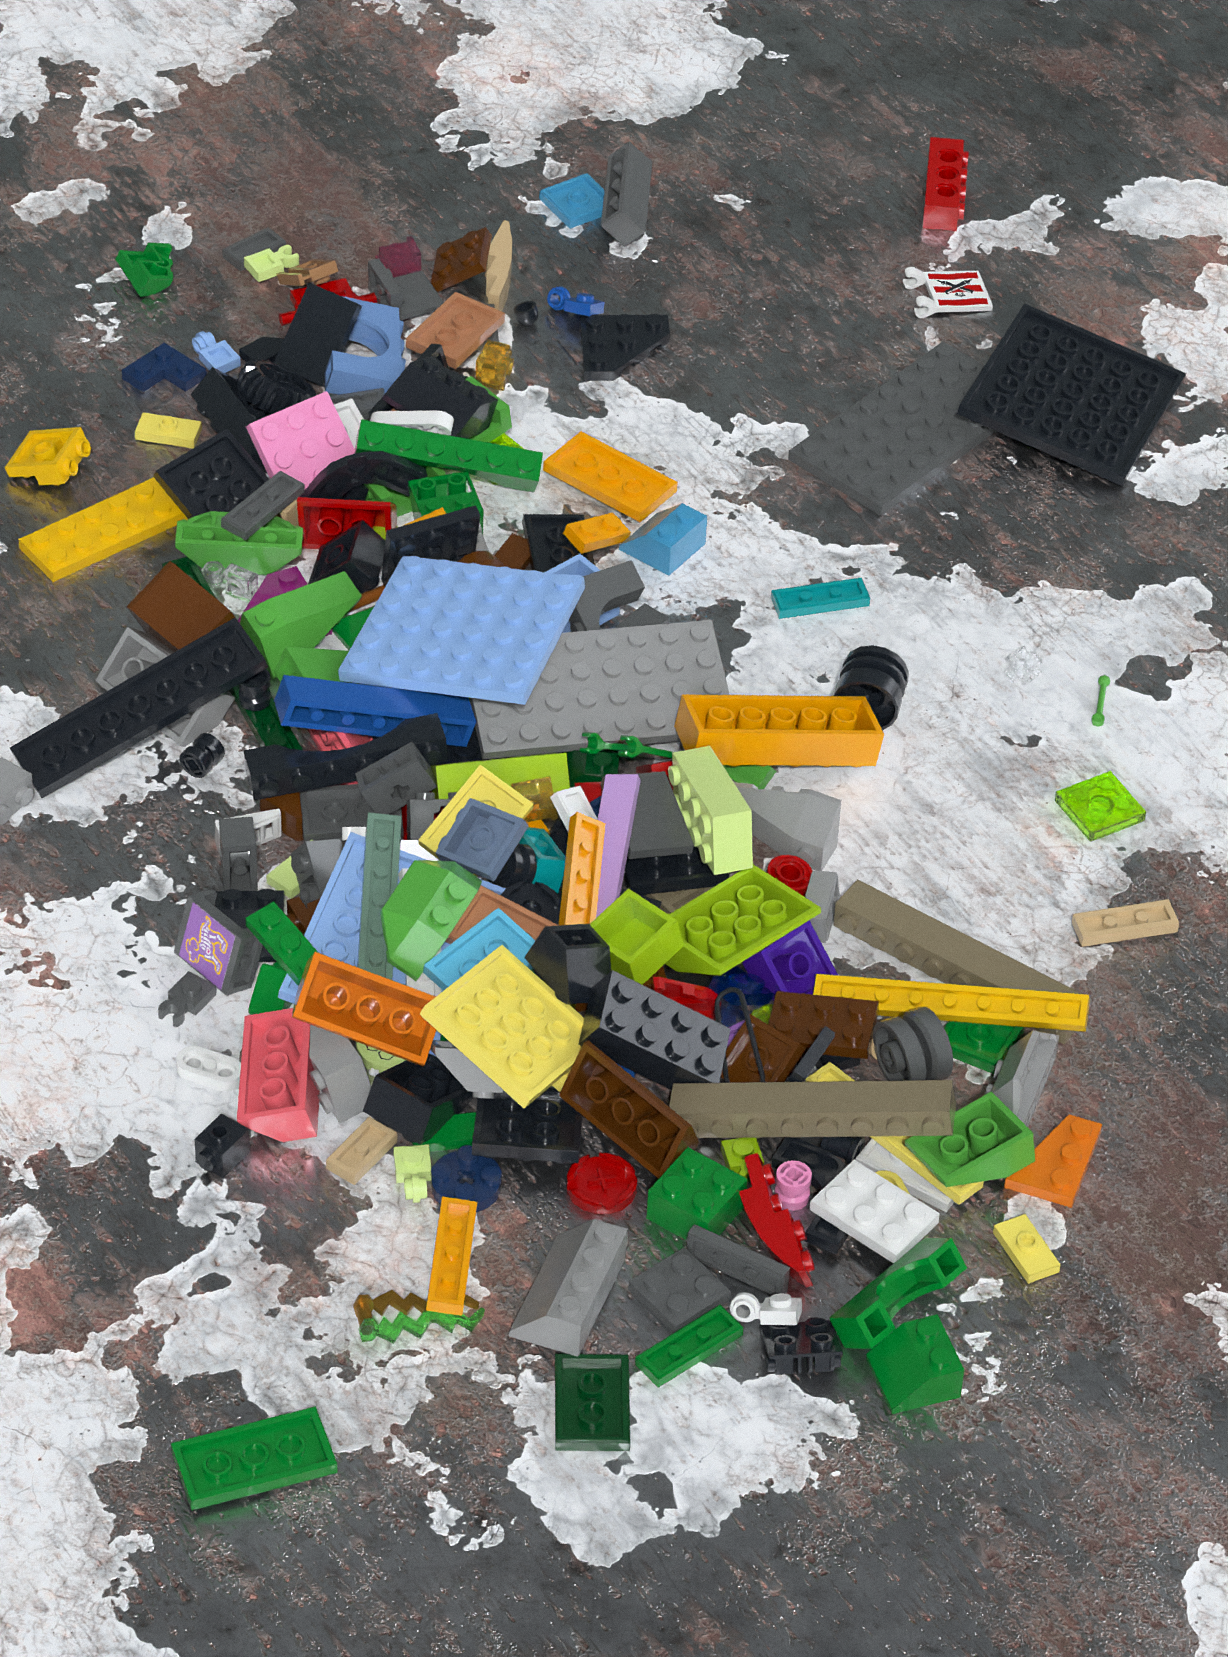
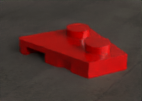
(692, 996)

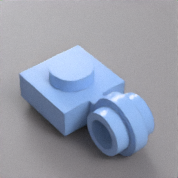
(215, 354)

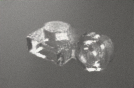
(238, 581)

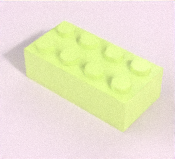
(712, 810)

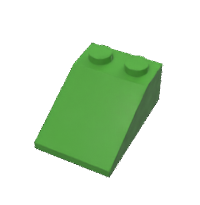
(984, 1146)

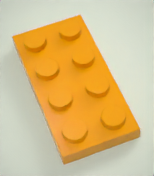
(610, 476)

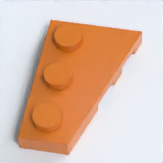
(1059, 1162)

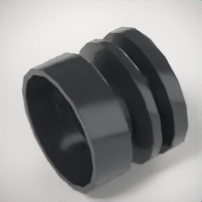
(877, 676)

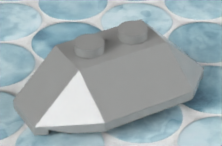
(1025, 1073)

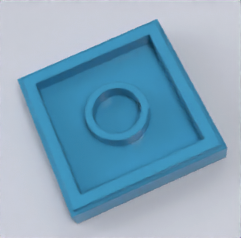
(575, 200)

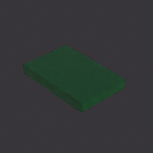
(592, 1402)

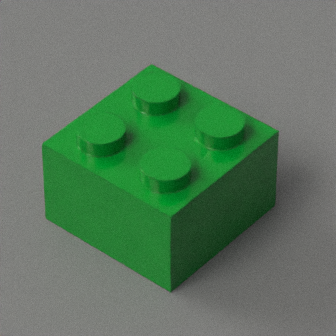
(695, 1193)

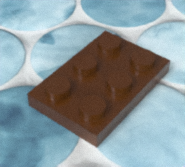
(806, 1015)

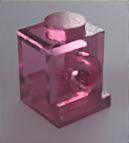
(401, 257)

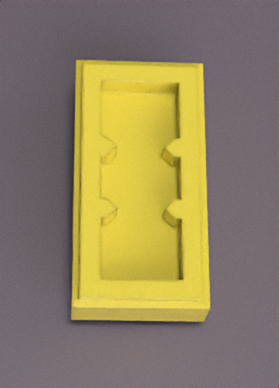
(168, 430)
(1026, 1248)

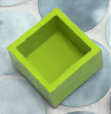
(638, 936)

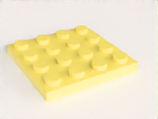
(509, 1025)

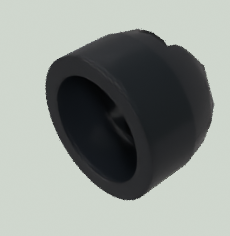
(526, 313)

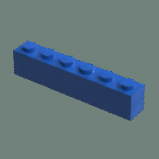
(368, 708)

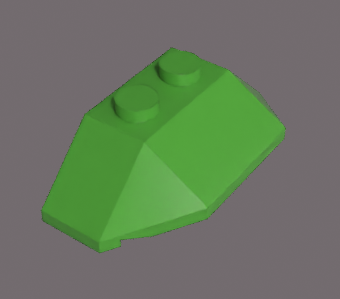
(262, 553)
(425, 912)

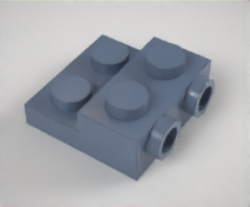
(482, 839)

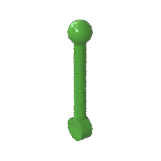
(1098, 718)

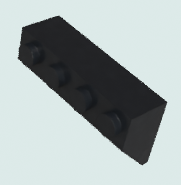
(227, 408)

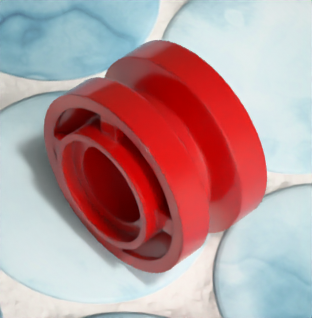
(791, 871)

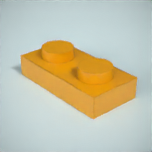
(596, 532)

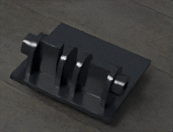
(806, 1339)

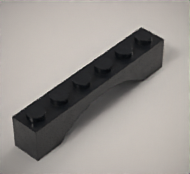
(284, 770)

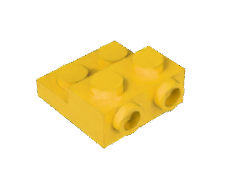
(49, 455)

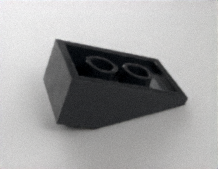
(416, 1098)

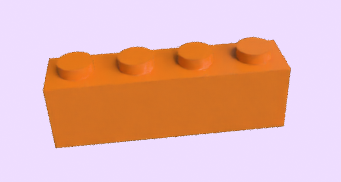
(364, 1008)

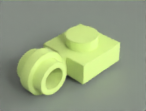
(413, 1169)

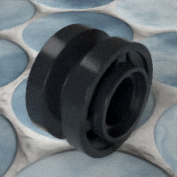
(519, 867)

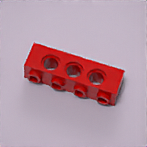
(945, 184)

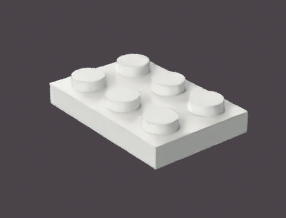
(874, 1211)

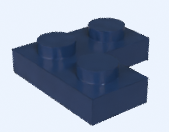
(161, 364)

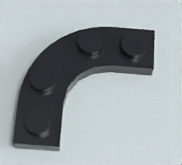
(361, 469)
(824, 1169)

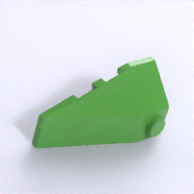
(299, 617)

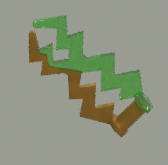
(389, 1331)

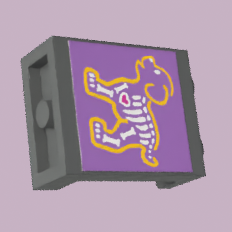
(217, 945)

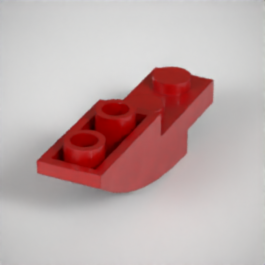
(775, 1224)

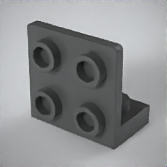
(408, 292)

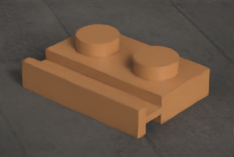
(311, 271)

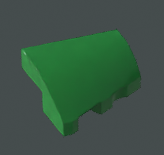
(148, 269)

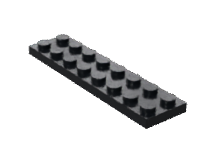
(139, 707)

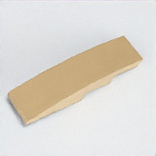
(499, 267)

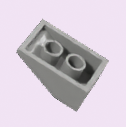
(338, 1074)

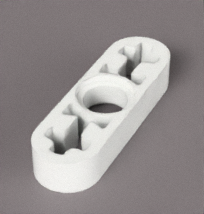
(429, 421)

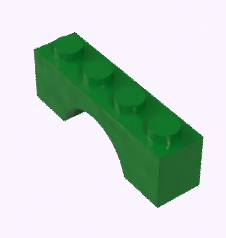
(923, 1269)

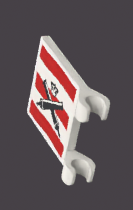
(948, 291)

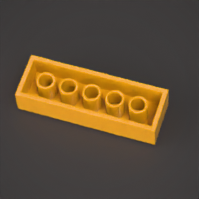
(781, 729)

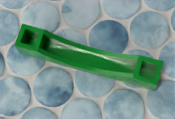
(494, 462)

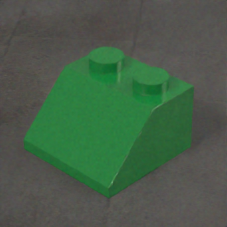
(916, 1365)

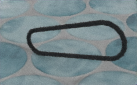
(750, 1030)

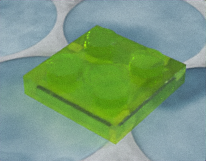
(1100, 806)

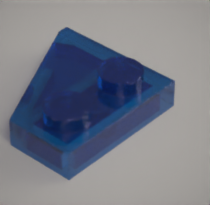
(750, 984)

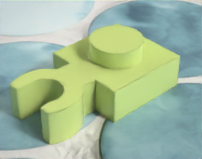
(266, 263)

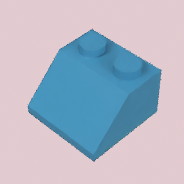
(668, 538)

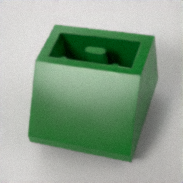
(447, 491)

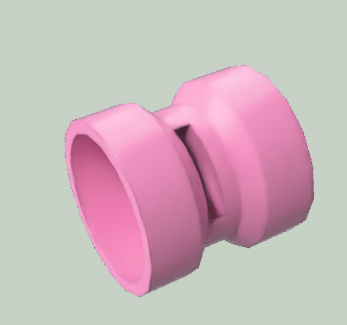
(793, 1184)

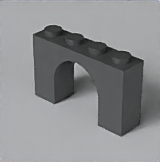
(604, 592)

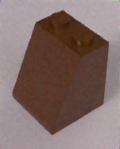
(177, 609)

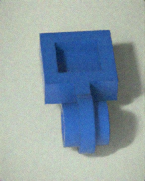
(582, 304)

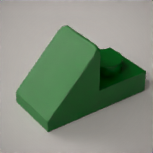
(267, 989)

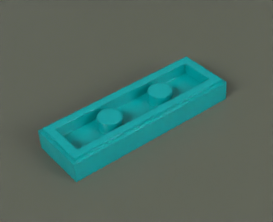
(820, 598)

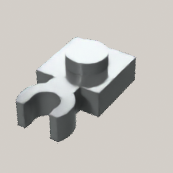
(187, 995)

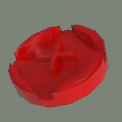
(602, 1183)

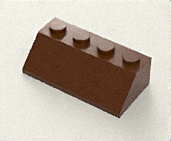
(626, 1111)

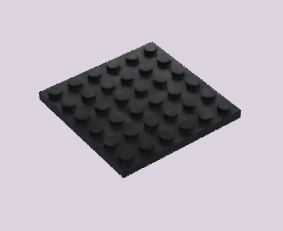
(1072, 394)

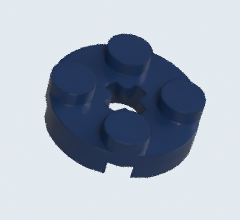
(462, 1164)

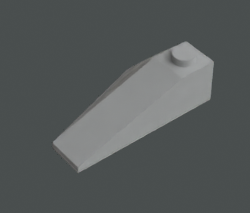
(795, 822)

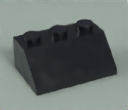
(431, 386)

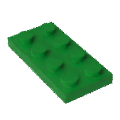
(253, 1458)

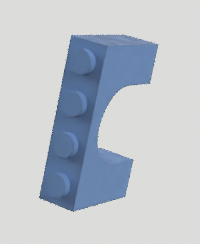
(380, 331)

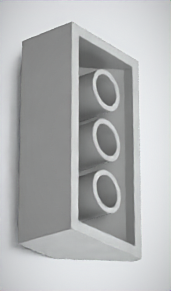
(141, 650)
(572, 1287)

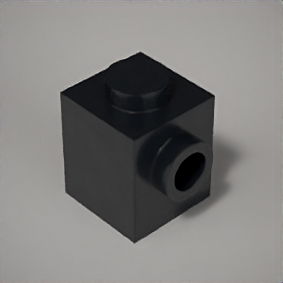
(222, 1145)

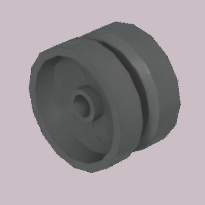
(913, 1047)

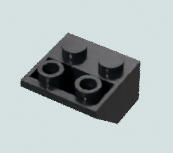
(570, 960)

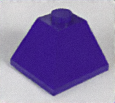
(792, 962)

